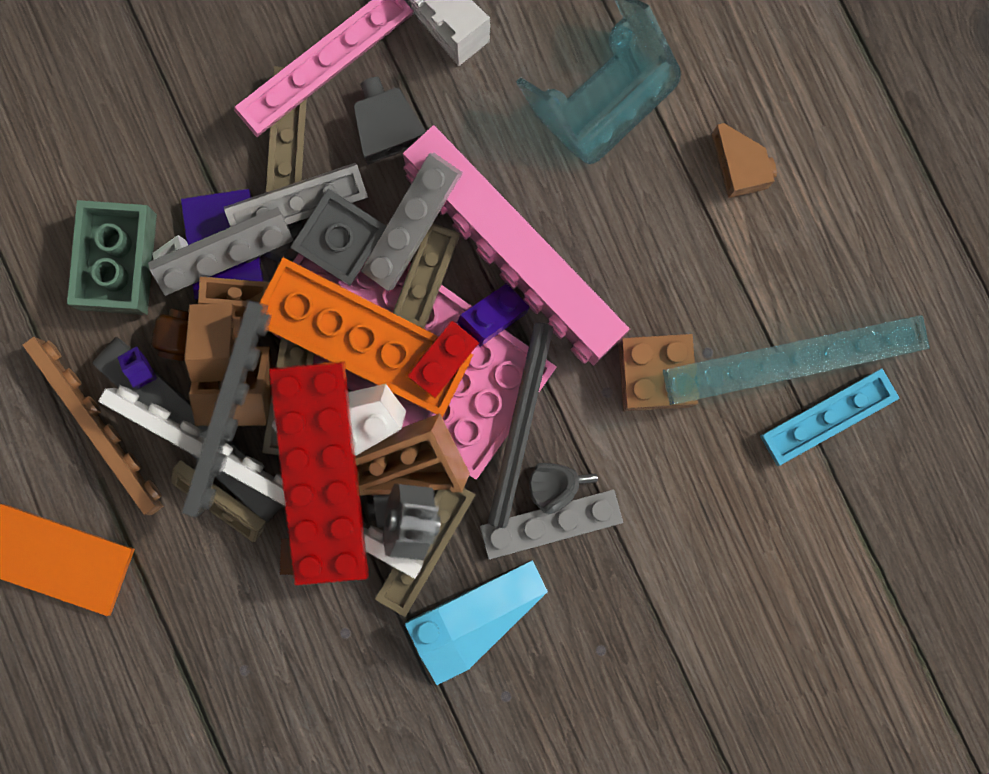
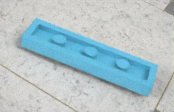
(829, 417)

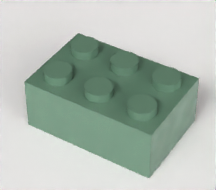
(111, 257)

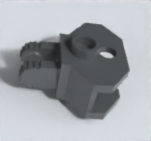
(410, 522)

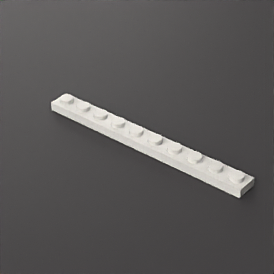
(245, 470)

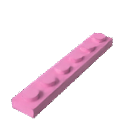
(321, 63)

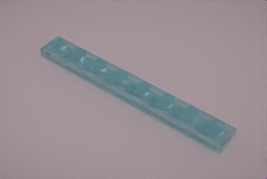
(795, 359)

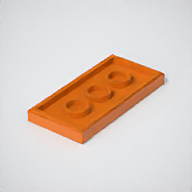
(61, 560)

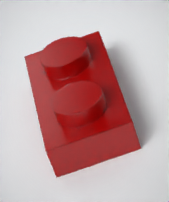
(442, 359)

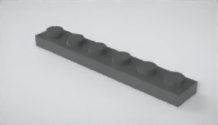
(232, 393)

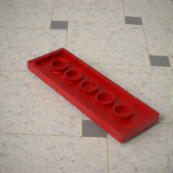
(319, 473)

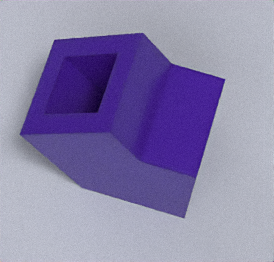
(136, 368)

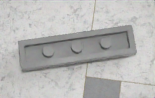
(300, 198)
(411, 221)
(220, 251)
(539, 528)

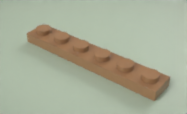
(86, 414)

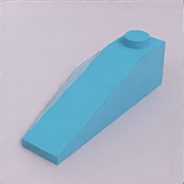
(467, 626)

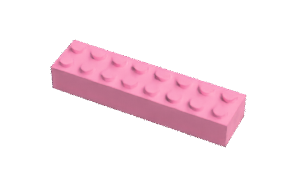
(521, 254)

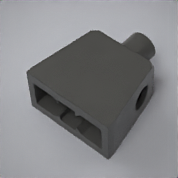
(385, 122)

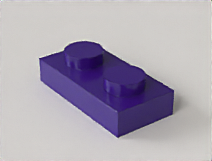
(493, 314)

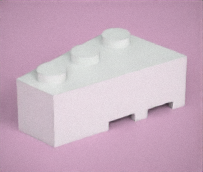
(455, 24)
(373, 416)

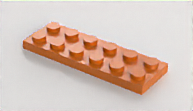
(352, 330)

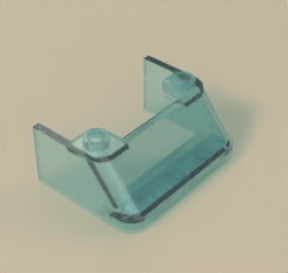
(618, 93)

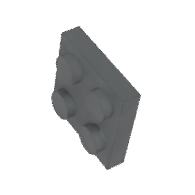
(338, 237)

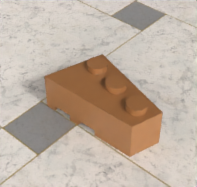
(413, 456)

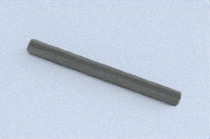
(520, 425)

